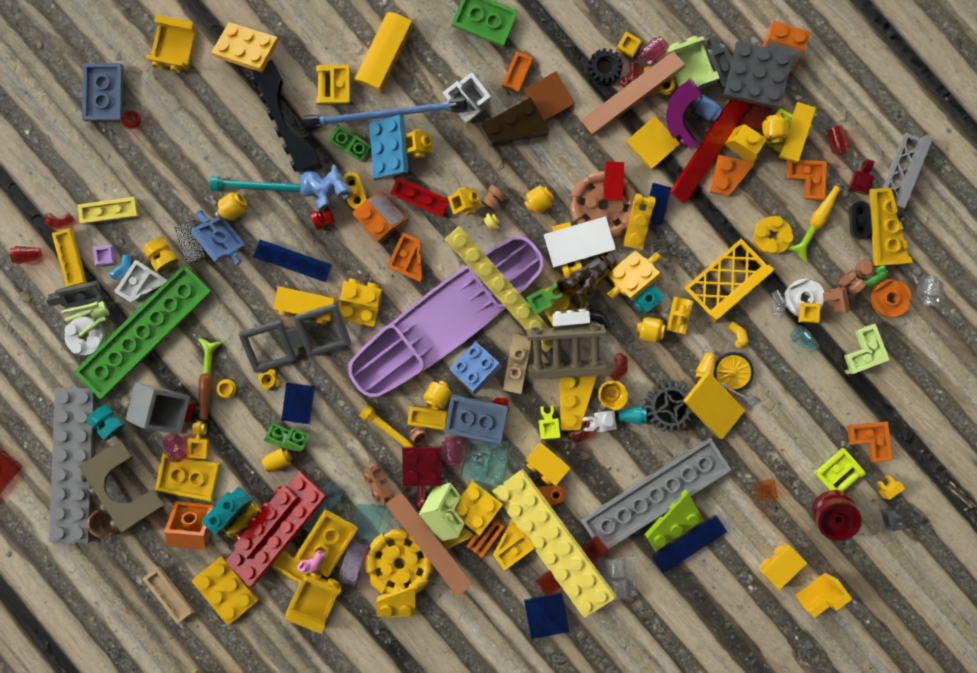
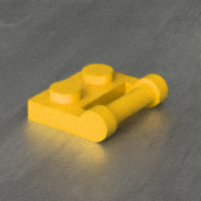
(338, 84)

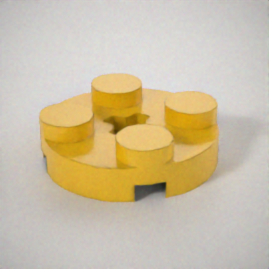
(774, 224)

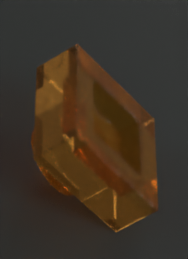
(765, 489)

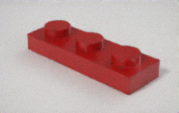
(419, 197)

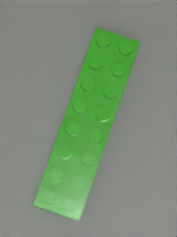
(143, 331)

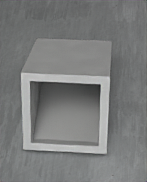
(157, 408)

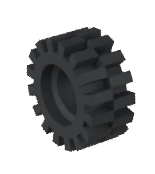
(608, 56)

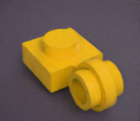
(198, 446)

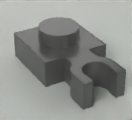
(892, 520)

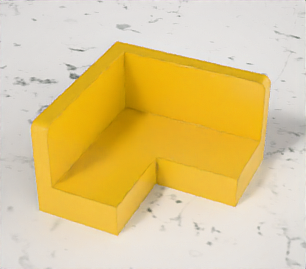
(822, 594)

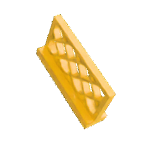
(740, 292)

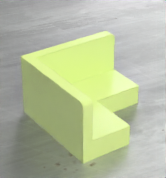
(872, 350)
(440, 514)

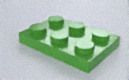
(485, 20)

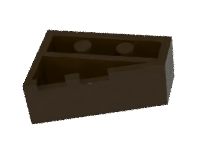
(515, 124)

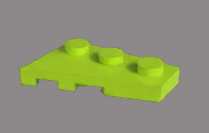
(678, 520)

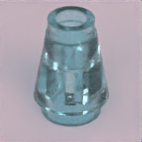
(803, 337)

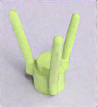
(96, 309)

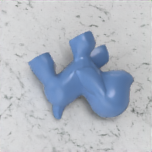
(312, 184)

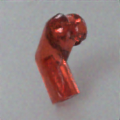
(56, 222)
(580, 435)

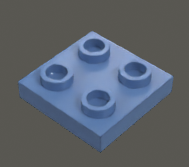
(475, 367)

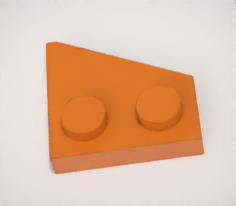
(728, 174)
(407, 257)

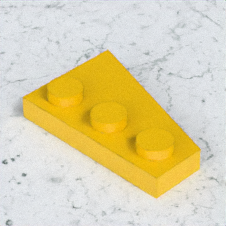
(574, 400)

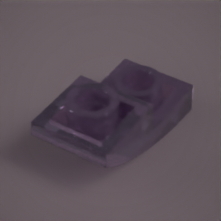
(352, 564)

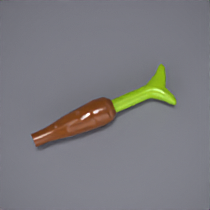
(206, 379)

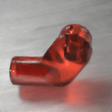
(633, 74)
(622, 367)

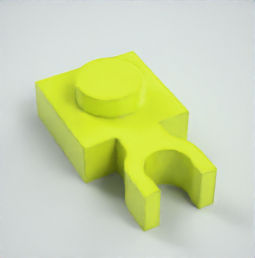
(548, 427)

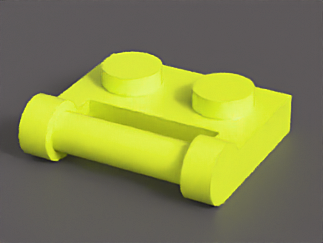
(837, 467)

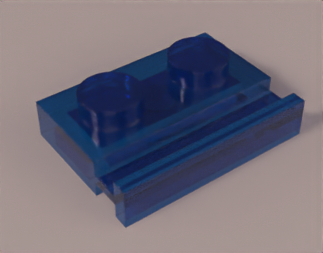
(298, 403)

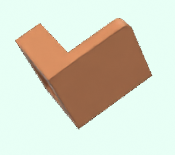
(837, 299)

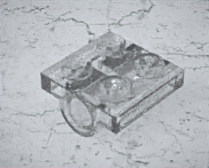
(619, 574)

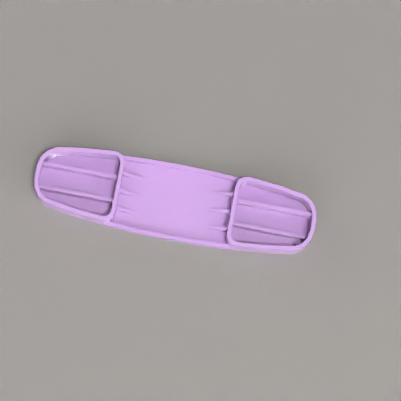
(441, 320)

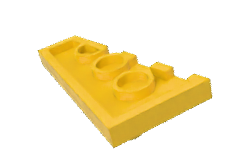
(887, 235)

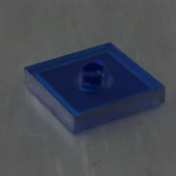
(546, 615)

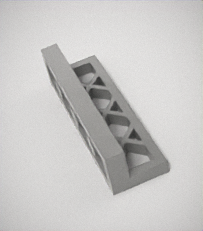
(912, 170)

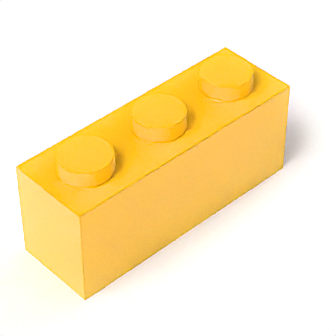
(298, 302)

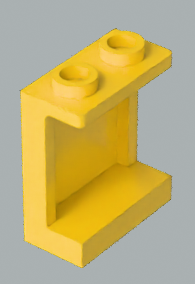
(173, 44)
(313, 601)

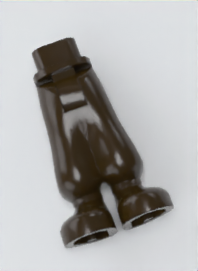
(588, 278)

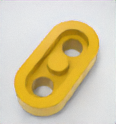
(358, 190)

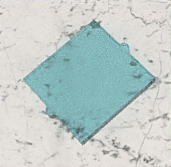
(370, 521)

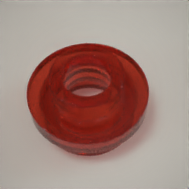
(130, 115)

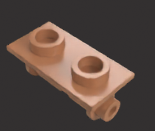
(380, 491)

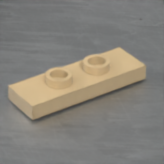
(517, 364)
(168, 595)

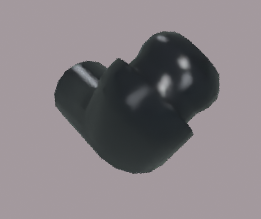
(598, 316)

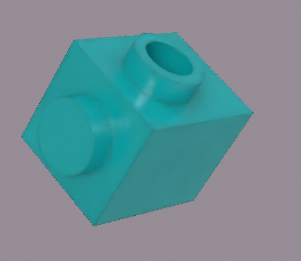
(648, 299)

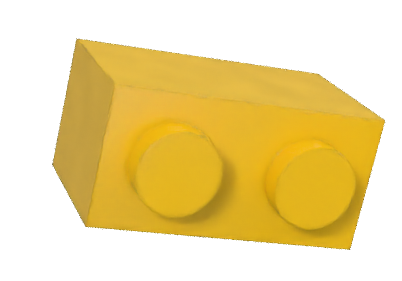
(547, 464)
(782, 566)

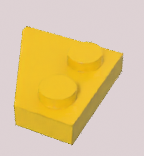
(397, 603)

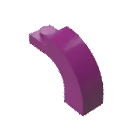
(675, 120)

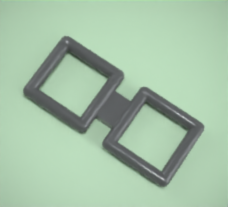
(295, 338)

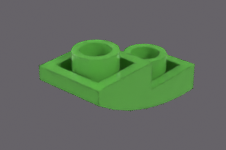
(349, 143)
(284, 438)

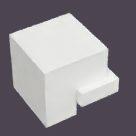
(476, 96)

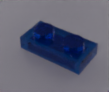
(661, 195)

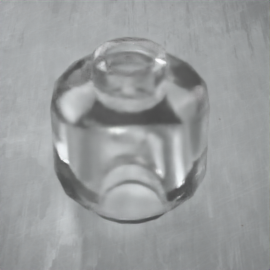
(929, 290)

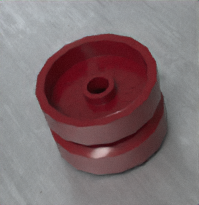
(836, 515)

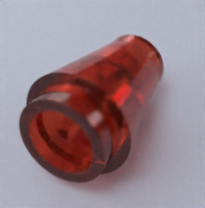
(25, 254)

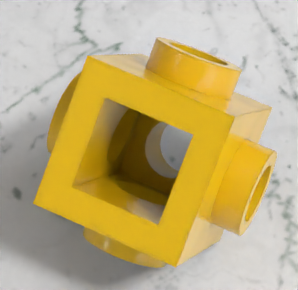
(421, 143)
(464, 201)

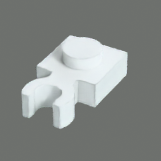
(601, 421)

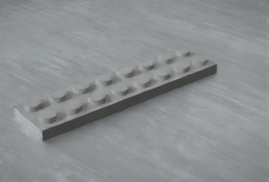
(71, 447)
(656, 493)

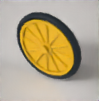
(734, 370)

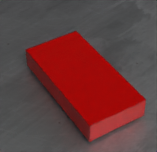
(613, 181)

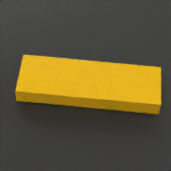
(798, 131)

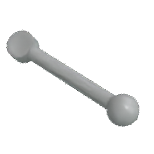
(749, 400)

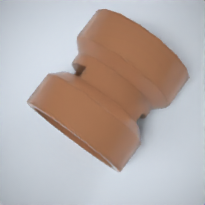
(493, 198)
(852, 283)

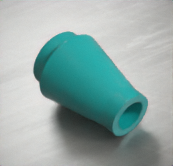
(633, 415)

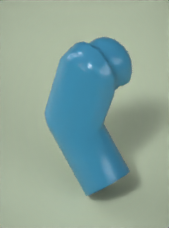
(120, 271)

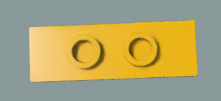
(69, 257)

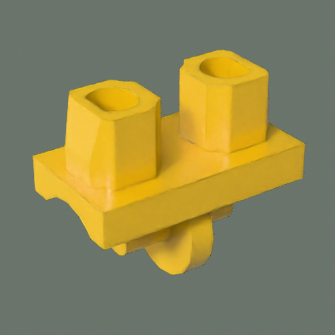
(679, 315)

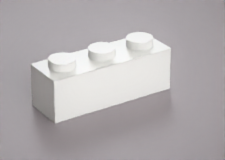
(570, 318)

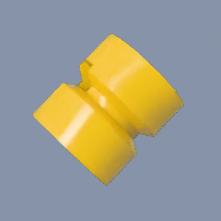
(159, 253)

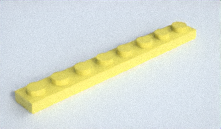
(496, 282)

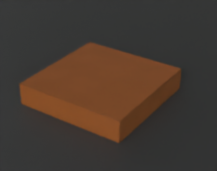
(550, 96)

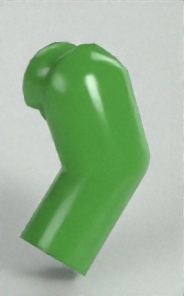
(877, 278)

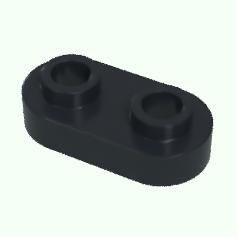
(862, 221)

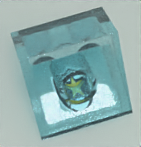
(485, 461)

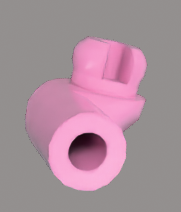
(311, 564)

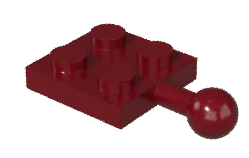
(421, 468)

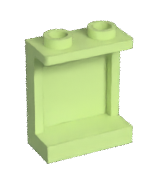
(696, 63)

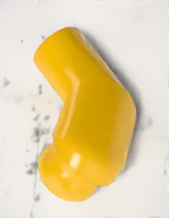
(742, 338)

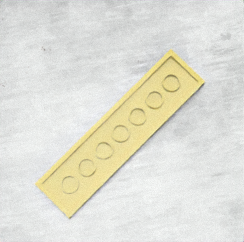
(554, 543)

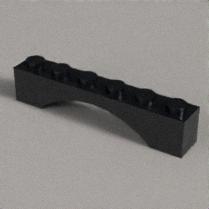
(271, 84)

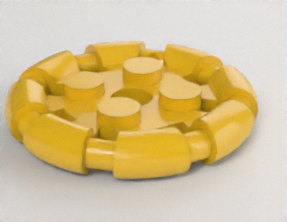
(388, 568)

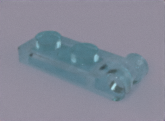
(328, 504)

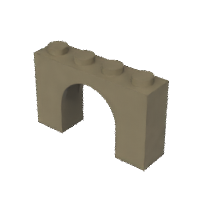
(97, 472)

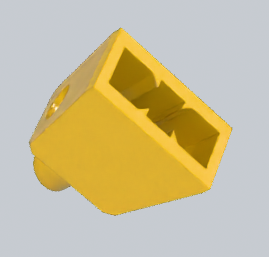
(746, 142)

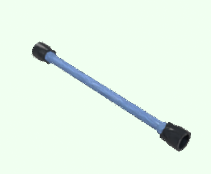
(457, 104)

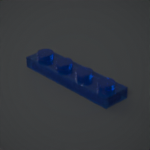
(292, 261)
(689, 544)

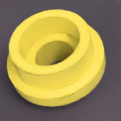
(492, 221)

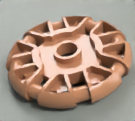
(594, 197)

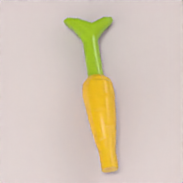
(816, 222)

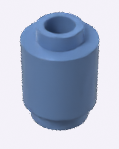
(706, 108)

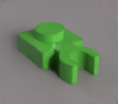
(540, 300)

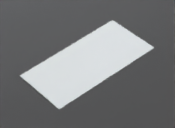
(579, 241)

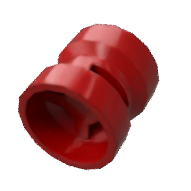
(318, 220)

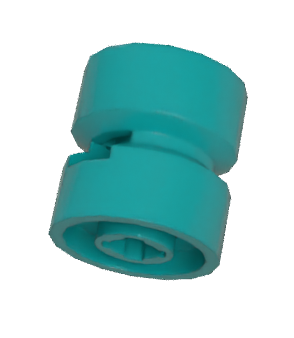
(105, 422)

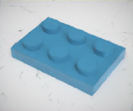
(388, 147)

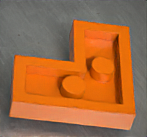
(813, 175)
(876, 436)

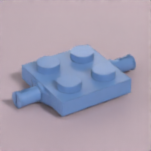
(218, 238)

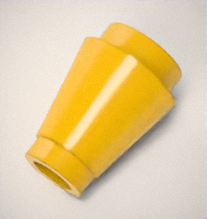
(706, 365)

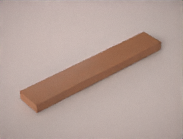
(633, 93)
(429, 544)

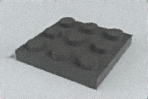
(758, 75)

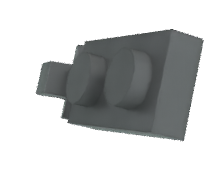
(719, 59)
(76, 295)

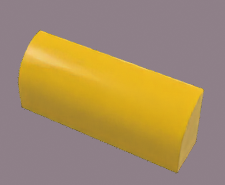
(384, 51)

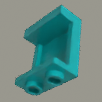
(226, 510)

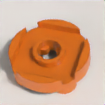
(901, 301)

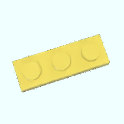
(108, 210)

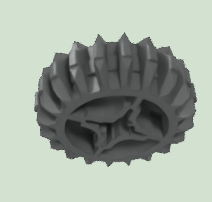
(665, 398)

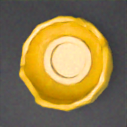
(613, 395)

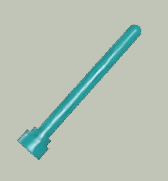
(218, 184)

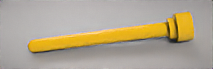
(369, 414)

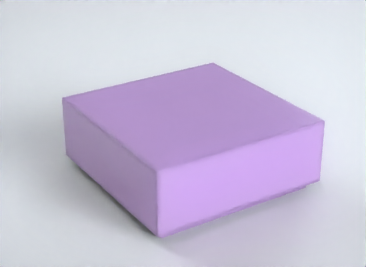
(104, 255)

